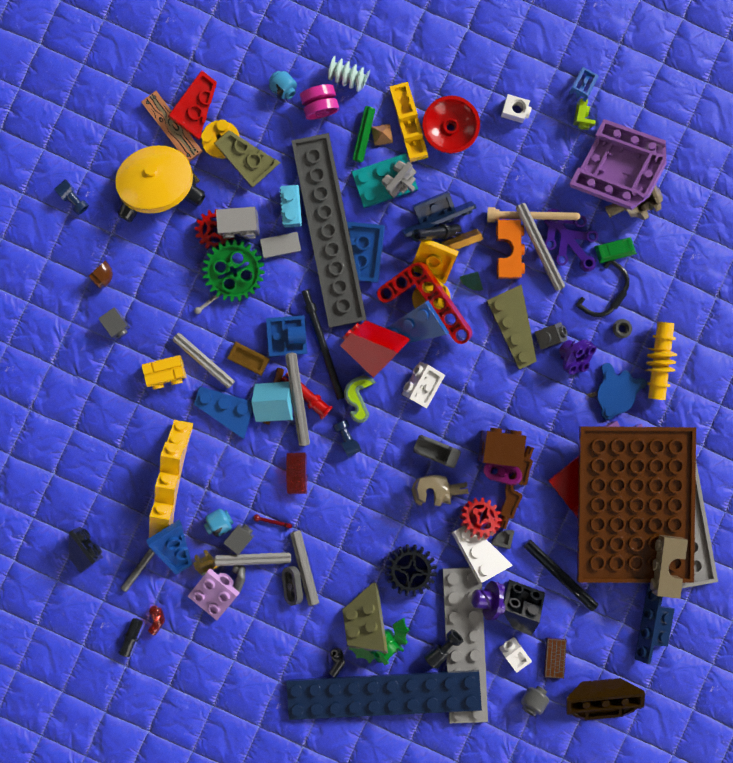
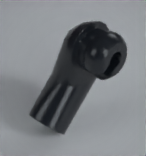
(338, 661)

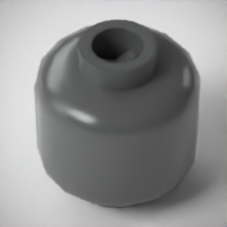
(535, 701)

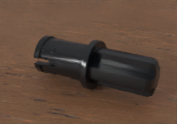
(130, 637)

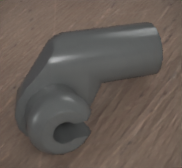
(240, 579)

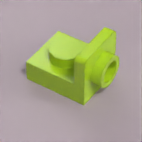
(581, 112)

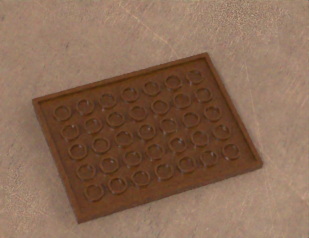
(629, 493)

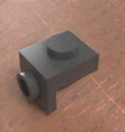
(551, 335)

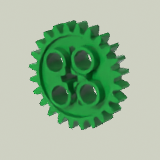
(224, 254)

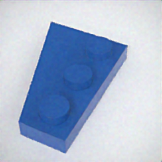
(171, 547)

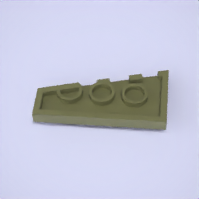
(512, 319)

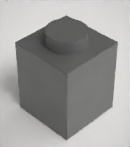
(114, 323)
(239, 538)

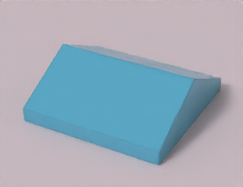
(272, 402)

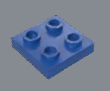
(286, 335)

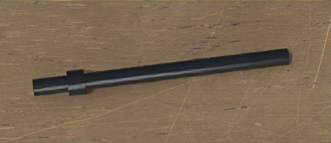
(311, 310)

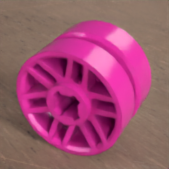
(319, 101)

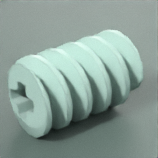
(347, 74)

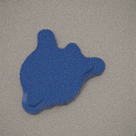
(617, 392)

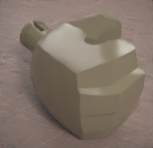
(640, 211)
(442, 489)

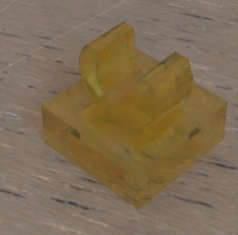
(204, 564)

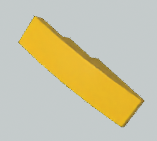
(408, 122)

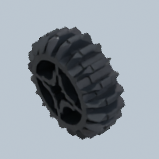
(401, 568)

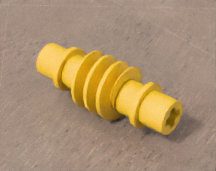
(661, 360)

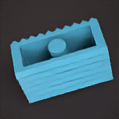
(290, 206)

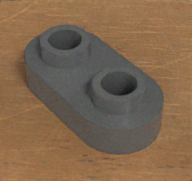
(292, 585)

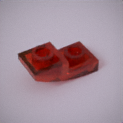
(296, 473)

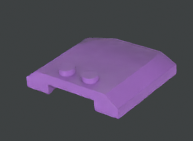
(621, 165)

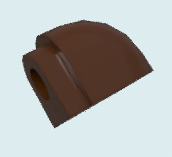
(102, 275)

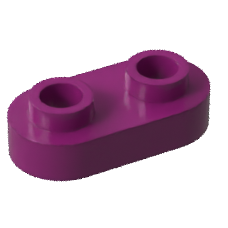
(503, 474)

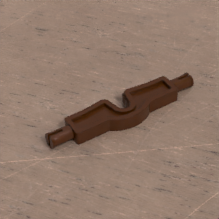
(514, 497)

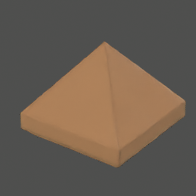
(382, 134)

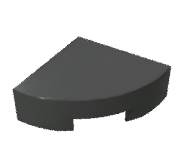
(503, 539)

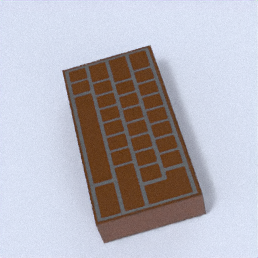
(555, 658)

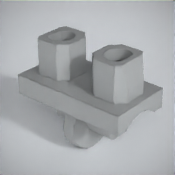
(402, 180)

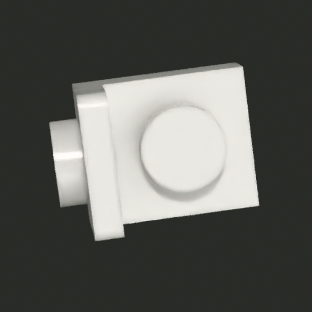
(515, 654)

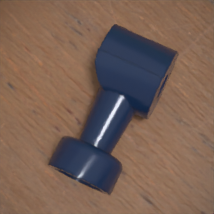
(66, 192)
(350, 445)

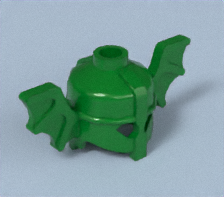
(393, 644)

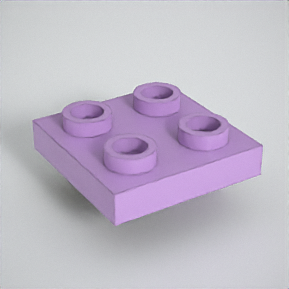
(214, 593)

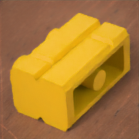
(164, 371)

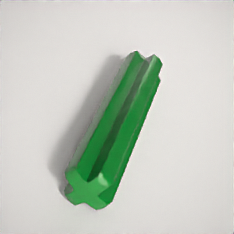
(363, 135)

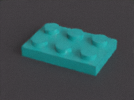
(369, 181)

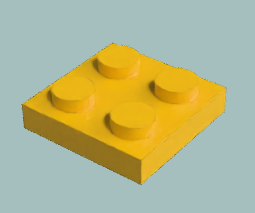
(437, 258)

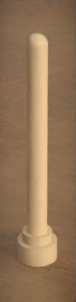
(494, 214)

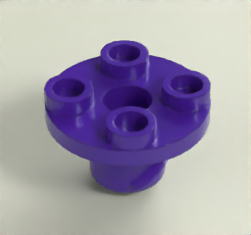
(576, 355)
(490, 600)

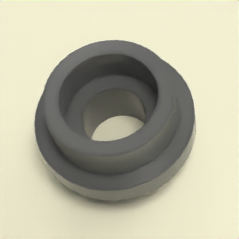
(628, 328)

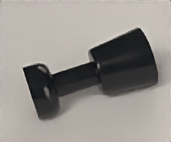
(439, 653)

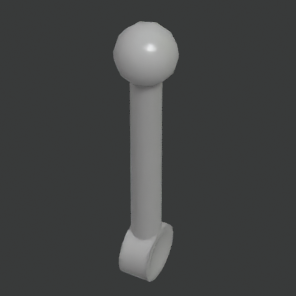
(198, 310)

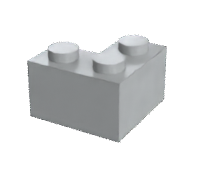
(238, 221)

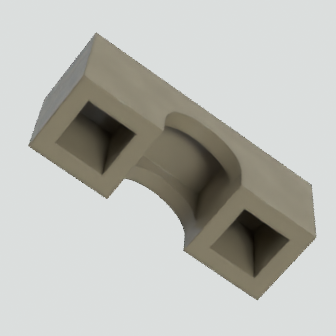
(667, 549)

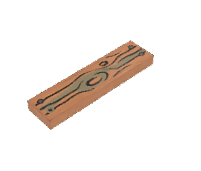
(178, 136)

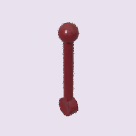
(256, 518)

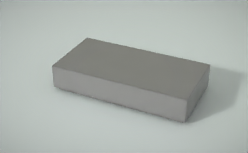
(280, 245)

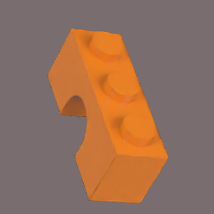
(511, 232)

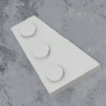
(480, 555)

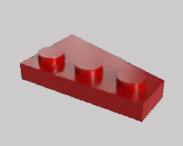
(193, 106)

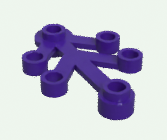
(568, 238)

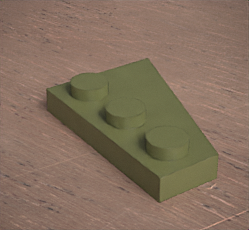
(245, 158)

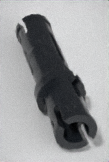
(442, 231)

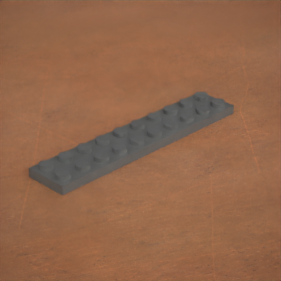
(328, 230)

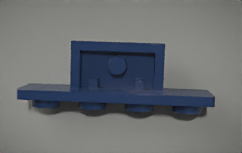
(437, 210)
(654, 627)

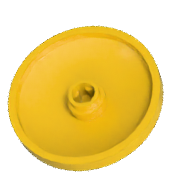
(154, 179)

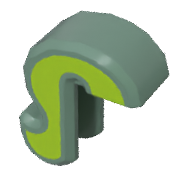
(354, 397)

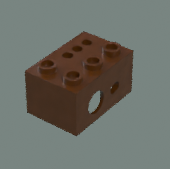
(501, 447)

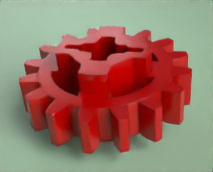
(209, 235)
(489, 519)

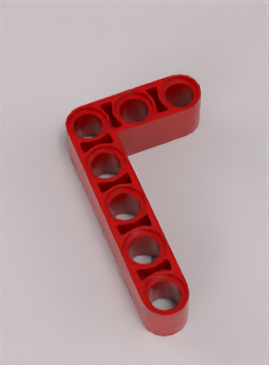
(438, 292)

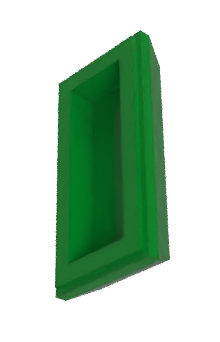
(615, 250)

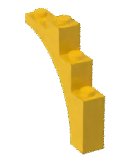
(168, 480)

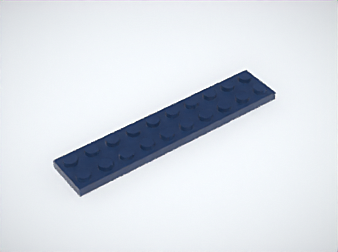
(384, 694)

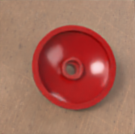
(454, 112)

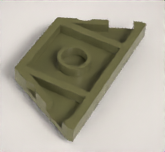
(365, 621)

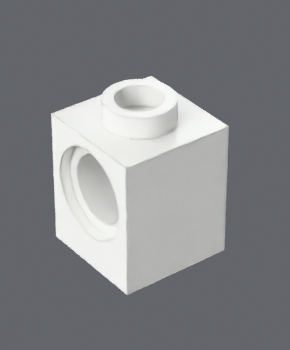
(508, 112)

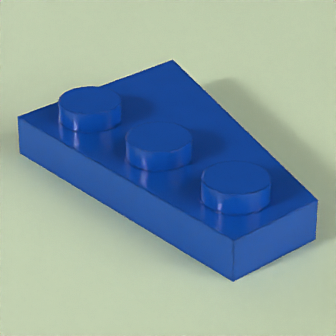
(367, 249)
(420, 324)
(226, 409)

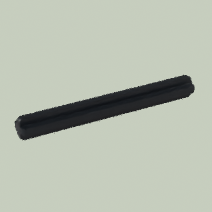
(556, 571)

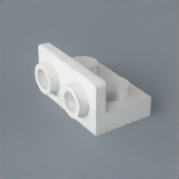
(423, 384)

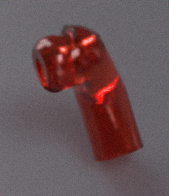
(158, 619)

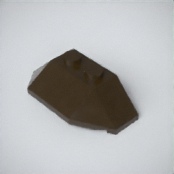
(604, 699)

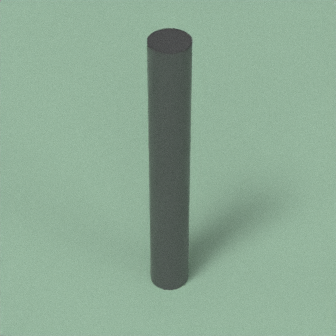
(138, 569)

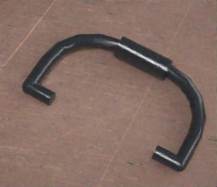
(616, 302)

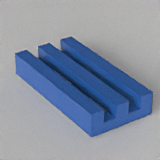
(579, 91)

